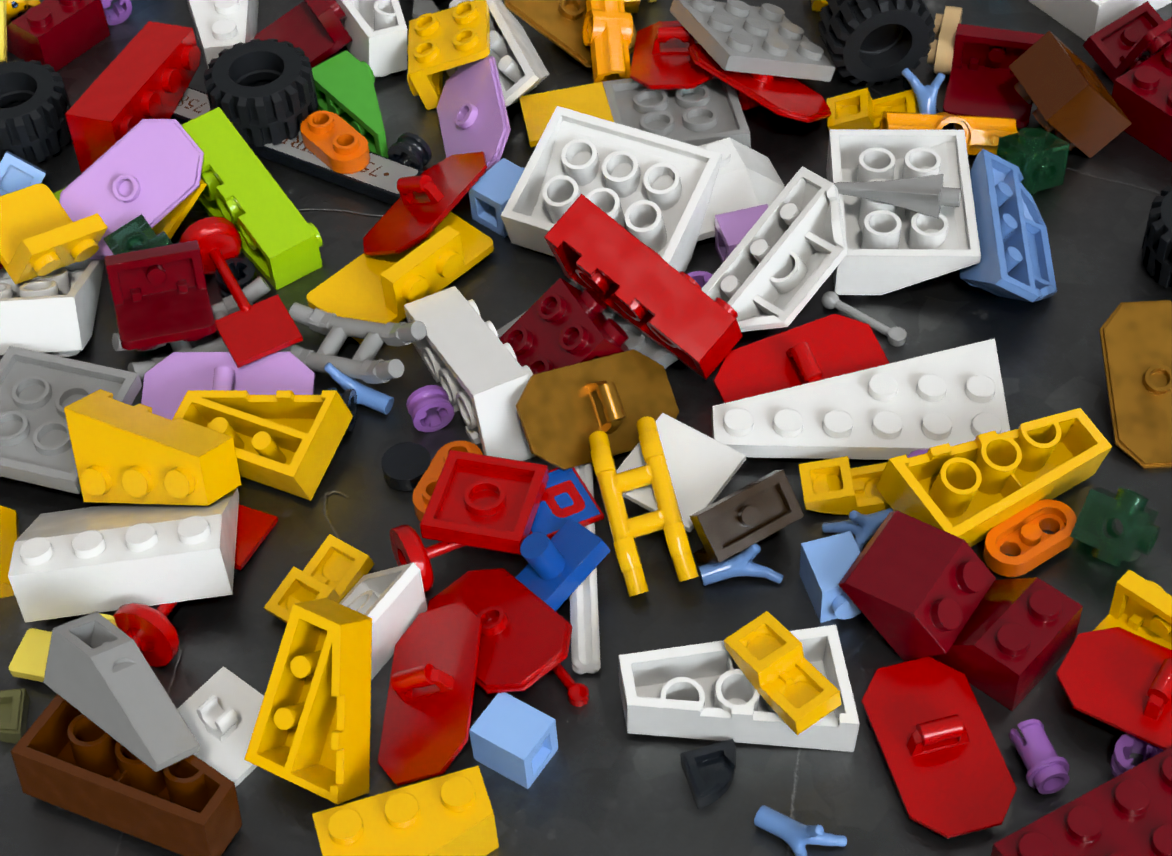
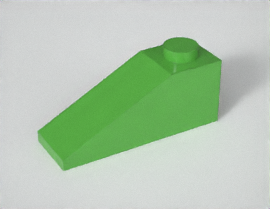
(348, 90)

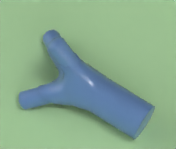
(925, 95)
(365, 395)
(861, 525)
(738, 566)
(795, 833)

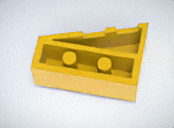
(276, 437)
(145, 458)
(319, 703)

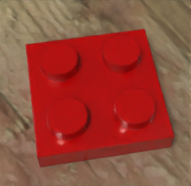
(484, 501)

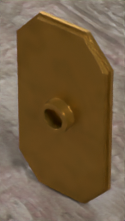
(560, 23)
(1139, 380)
(601, 394)

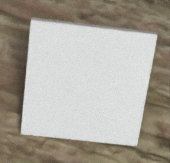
(696, 465)
(222, 722)

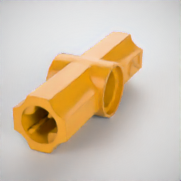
(608, 34)
(980, 131)

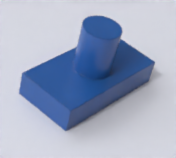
(560, 563)

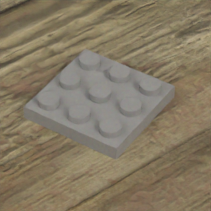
(753, 39)
(685, 115)
(32, 414)

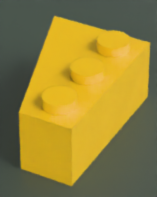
(422, 819)

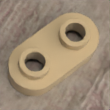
(943, 46)

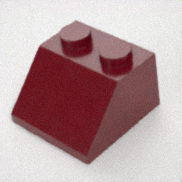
(57, 31)
(917, 585)
(1014, 638)

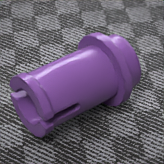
(1044, 766)

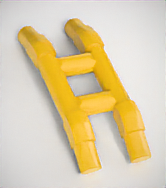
(665, 518)

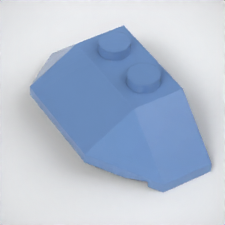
(1010, 234)

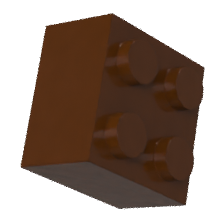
(1068, 96)

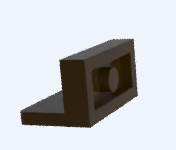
(745, 517)

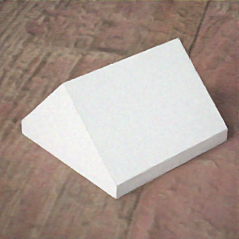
(393, 602)

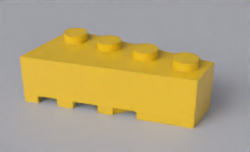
(996, 475)

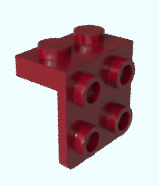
(312, 27)
(1129, 40)
(981, 73)
(160, 295)
(564, 330)

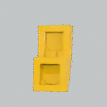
(859, 111)
(838, 489)
(327, 575)
(781, 674)

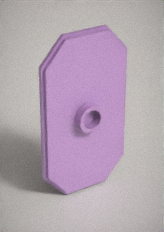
(474, 112)
(140, 174)
(184, 371)

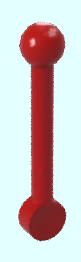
(577, 692)

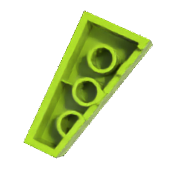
(247, 195)

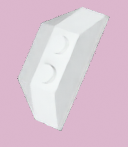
(514, 54)
(741, 183)
(783, 255)

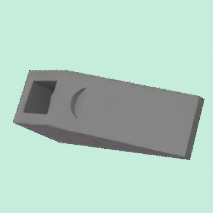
(115, 688)

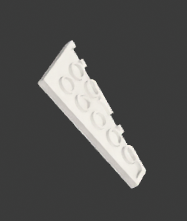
(873, 410)

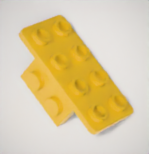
(382, 284)

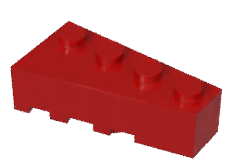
(137, 85)
(643, 287)

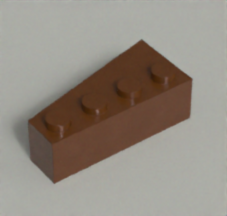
(91, 774)

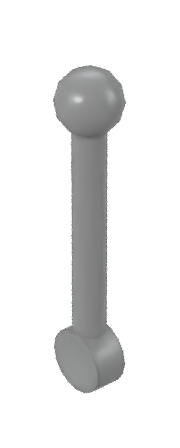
(895, 336)

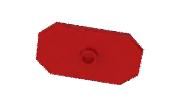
(663, 58)
(779, 94)
(424, 203)
(799, 356)
(519, 630)
(1121, 683)
(430, 694)
(938, 747)

